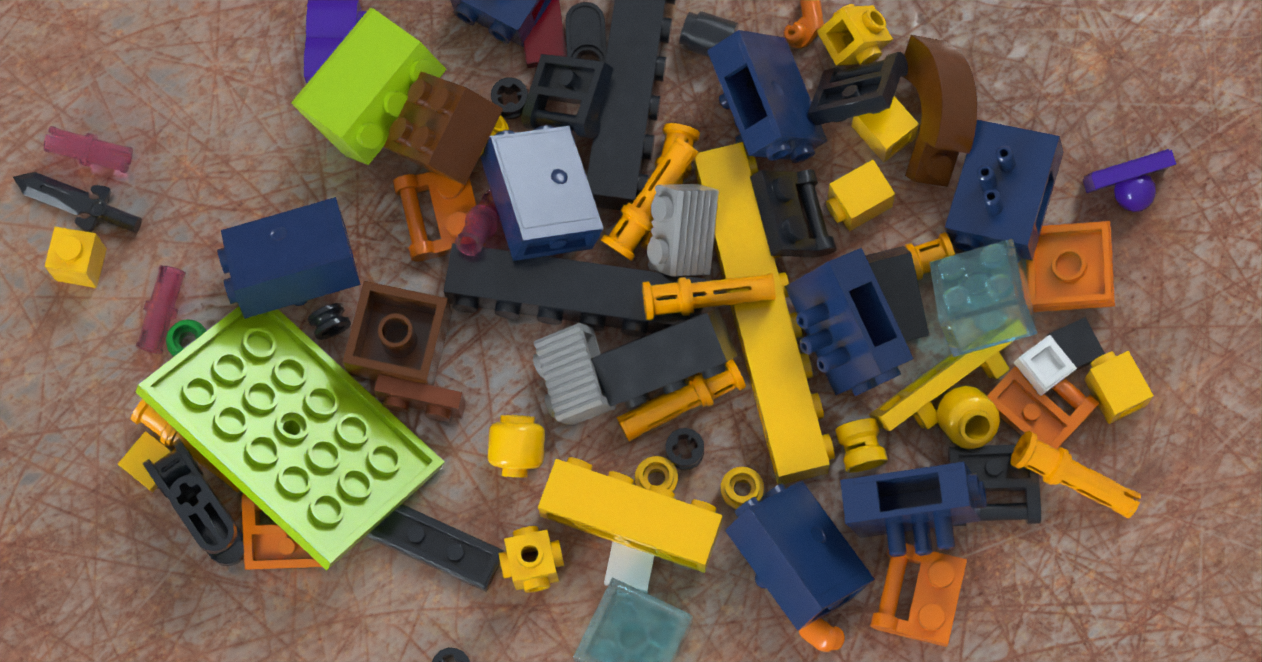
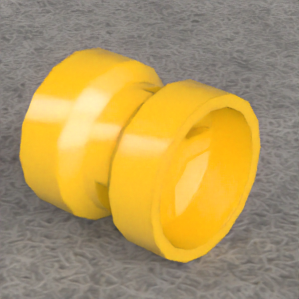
(861, 445)

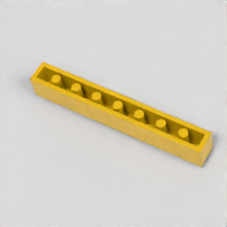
(765, 327)

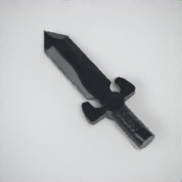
(77, 201)

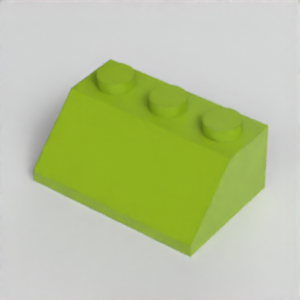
(365, 85)

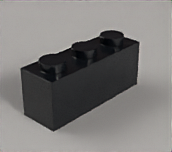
(665, 359)

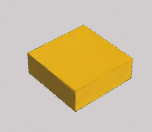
(144, 448)

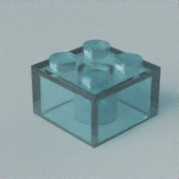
(983, 298)
(633, 628)

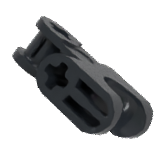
(208, 521)

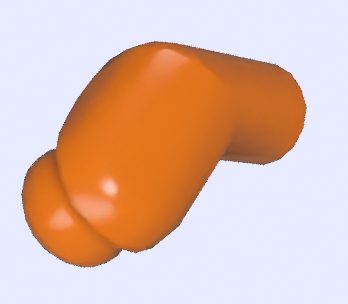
(805, 29)
(823, 635)

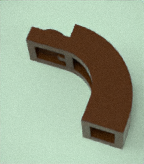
(947, 107)

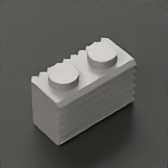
(683, 229)
(570, 374)

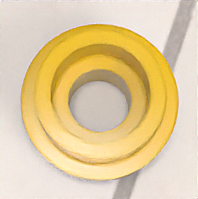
(656, 464)
(741, 475)

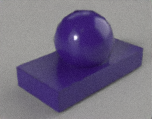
(1132, 182)

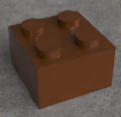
(443, 127)
(397, 334)

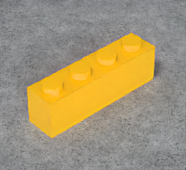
(631, 514)

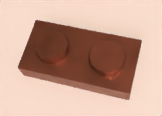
(435, 401)

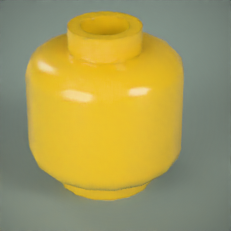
(968, 417)
(516, 445)

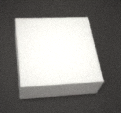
(1045, 365)
(629, 566)

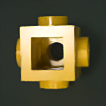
(855, 35)
(531, 575)

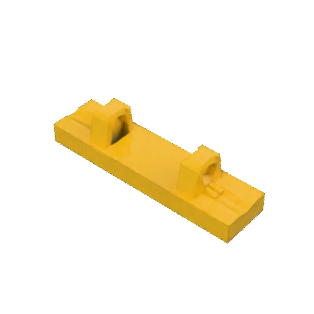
(917, 396)

